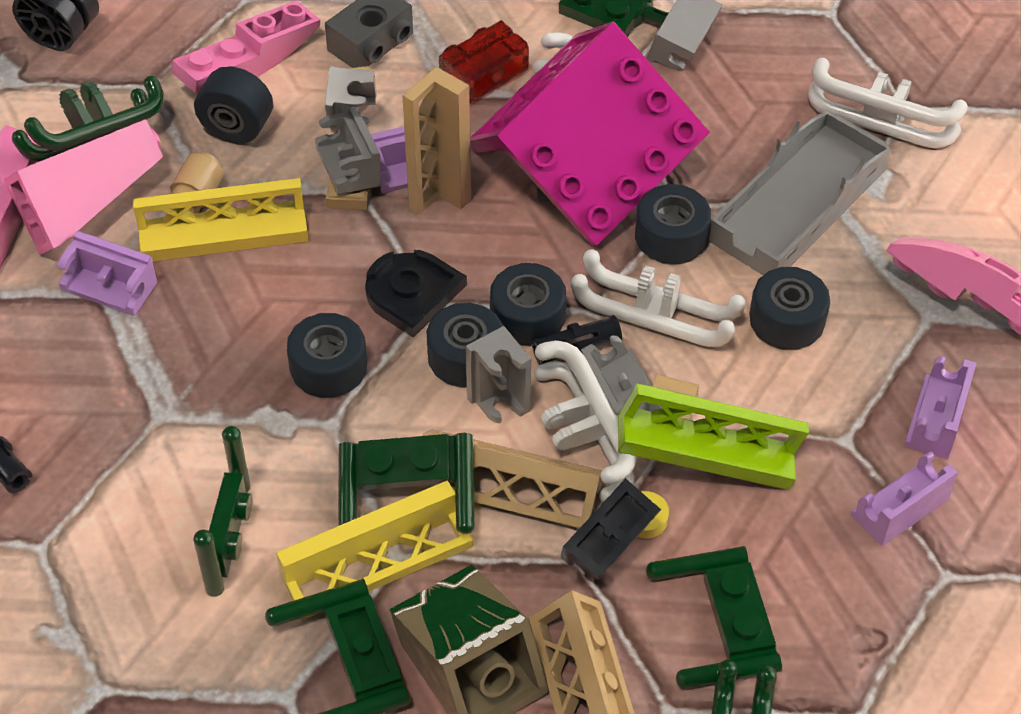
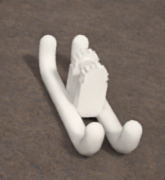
(883, 110)
(656, 304)
(588, 411)

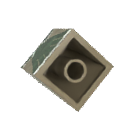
(471, 646)

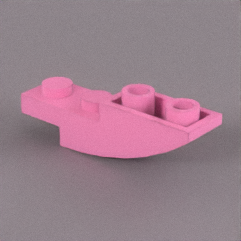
(256, 47)
(956, 268)

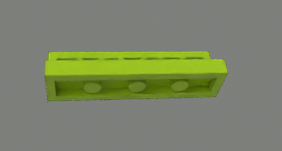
(706, 442)

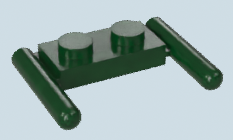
(407, 464)
(223, 541)
(736, 609)
(359, 643)

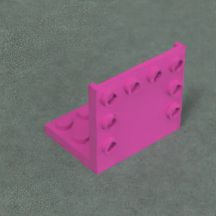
(594, 129)

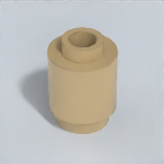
(198, 173)

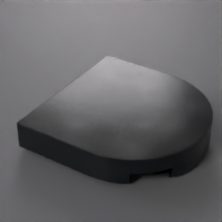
(411, 288)

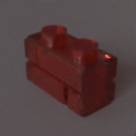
(486, 59)

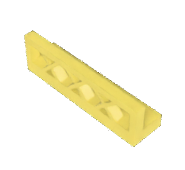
(222, 225)
(372, 534)

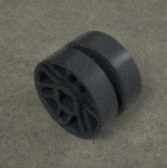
(55, 22)

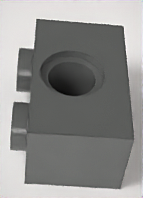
(368, 30)

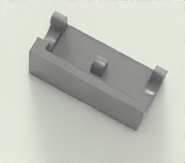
(683, 31)
(349, 89)
(349, 153)
(498, 373)
(618, 373)

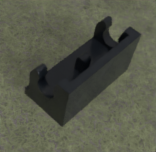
(609, 530)

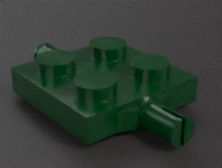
(623, 12)

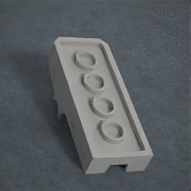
(799, 192)

